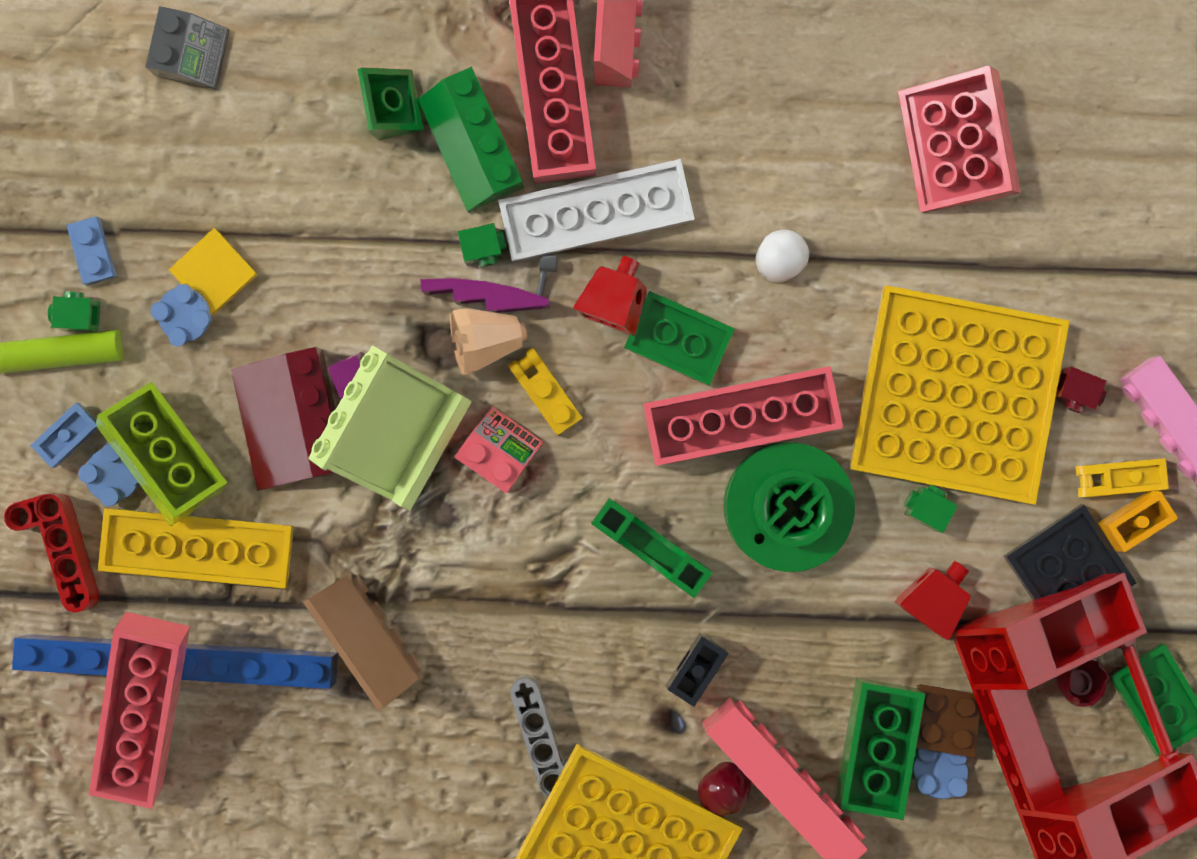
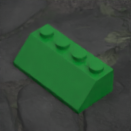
(470, 140)

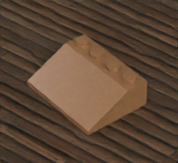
(364, 639)

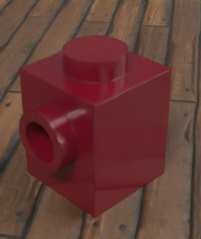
(1080, 390)

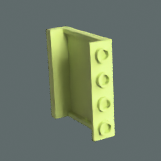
(389, 428)

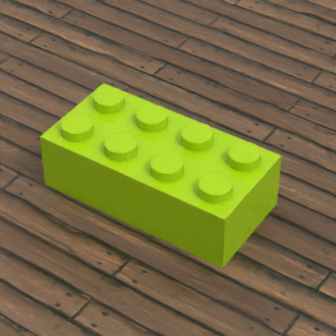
(161, 453)

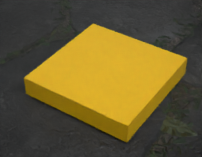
(214, 270)

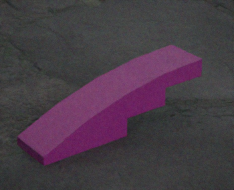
(497, 297)

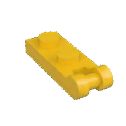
(545, 392)
(1123, 477)

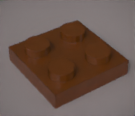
(948, 722)

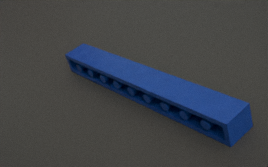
(201, 661)

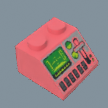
(499, 450)

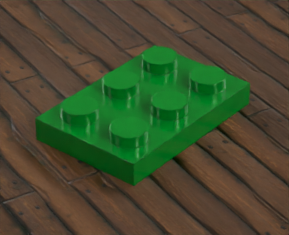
(680, 338)
(1171, 694)

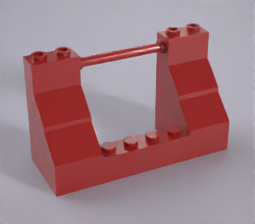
(1033, 644)

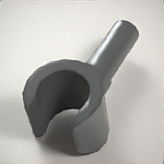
(547, 263)

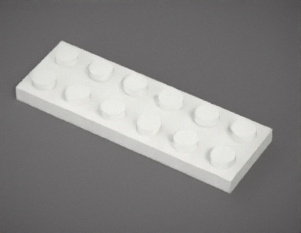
(596, 210)

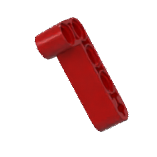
(59, 554)

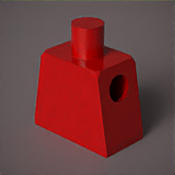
(614, 297)
(937, 599)

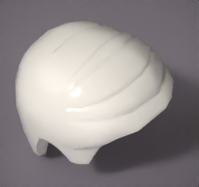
(782, 256)

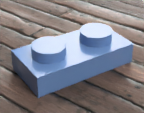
(91, 251)
(65, 435)

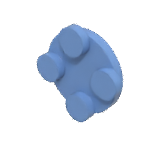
(182, 314)
(108, 477)
(940, 774)

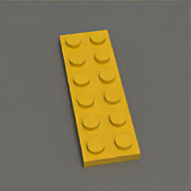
(196, 548)

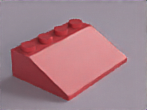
(615, 42)
(959, 140)

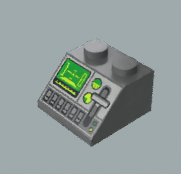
(186, 48)

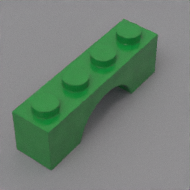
(651, 547)

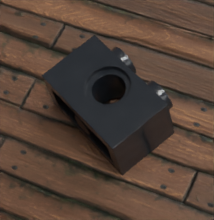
(697, 669)

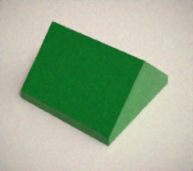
(390, 102)

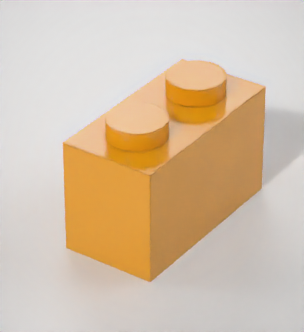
(1137, 520)

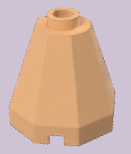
(484, 337)

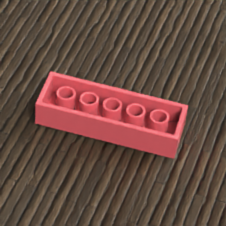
(553, 90)
(742, 416)
(138, 709)
(777, 777)

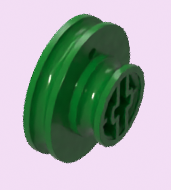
(760, 482)

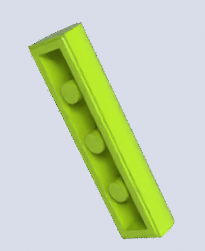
(61, 351)

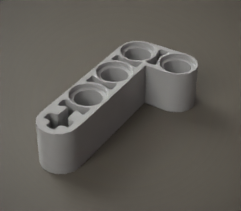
(535, 736)

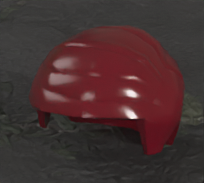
(1083, 684)
(724, 789)

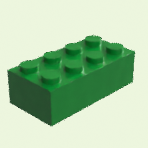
(879, 748)

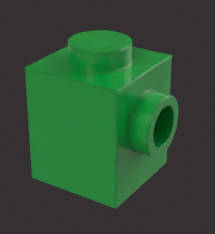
(482, 245)
(74, 313)
(930, 508)

